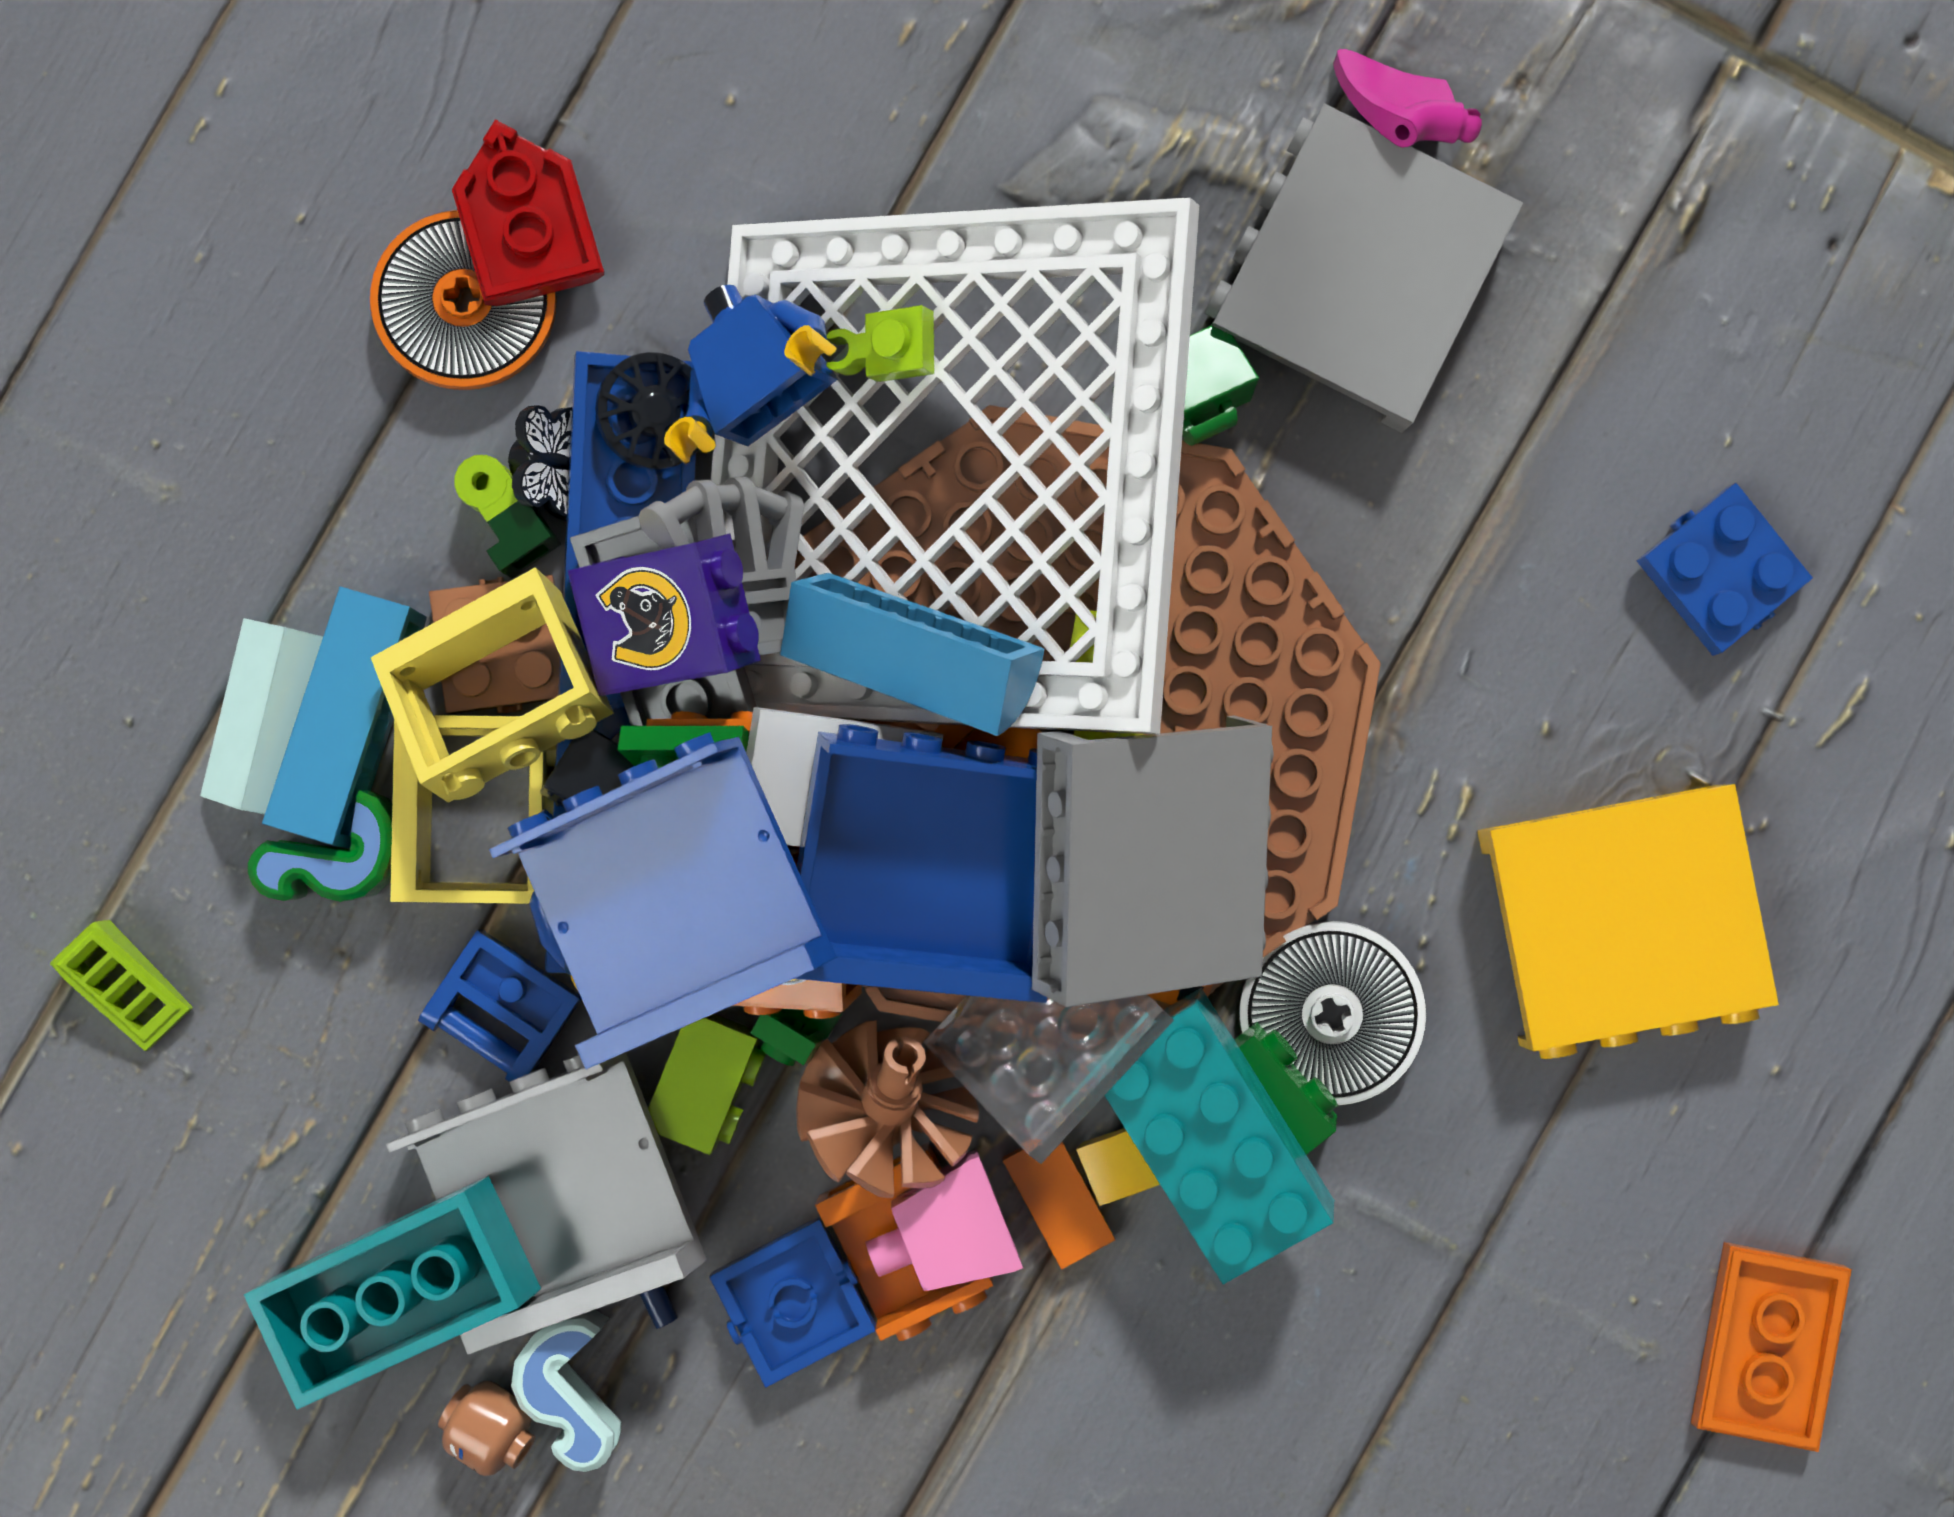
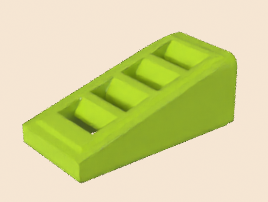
(89, 983)

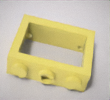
(461, 641)
(414, 816)

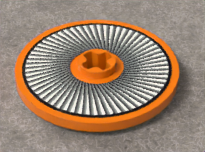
(425, 329)

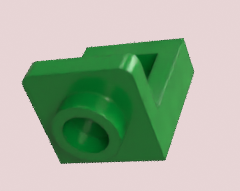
(792, 1035)

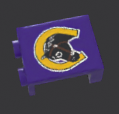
(665, 615)

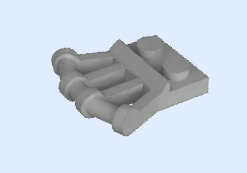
(764, 581)

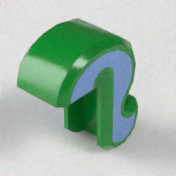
(334, 873)

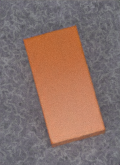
(1060, 1204)

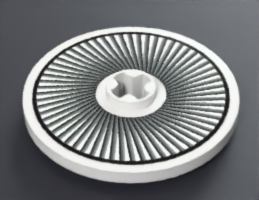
(1354, 969)

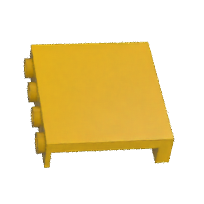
(1631, 919)

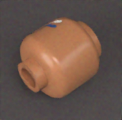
(486, 1428)

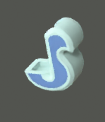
(560, 1398)

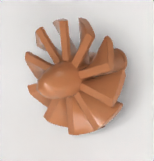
(868, 1097)

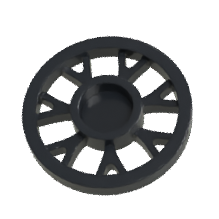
(649, 410)

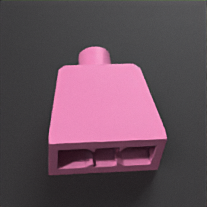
(948, 1230)

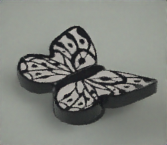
(542, 458)

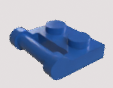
(512, 993)

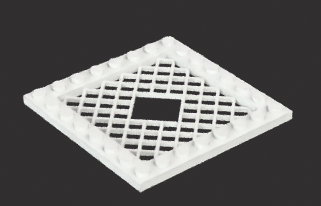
(1156, 255)

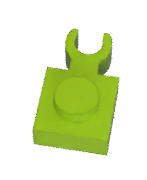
(893, 345)

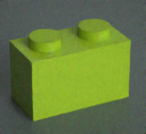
(703, 1081)

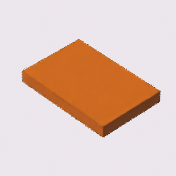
(1771, 1347)

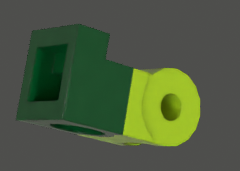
(520, 529)

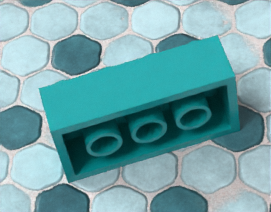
(1219, 1143)
(393, 1293)

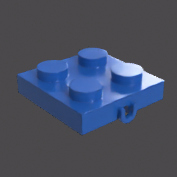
(1724, 569)
(793, 1301)

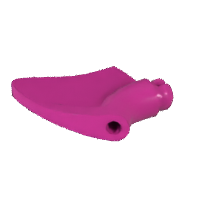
(1403, 104)

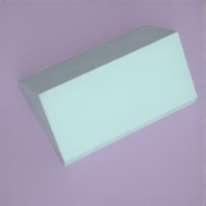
(258, 713)

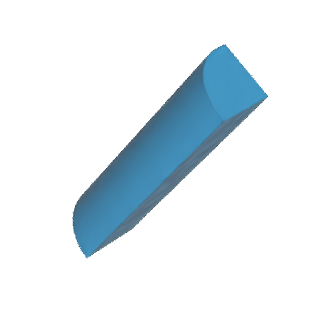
(910, 652)
(340, 721)

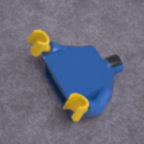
(750, 370)

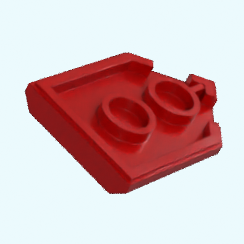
(524, 220)

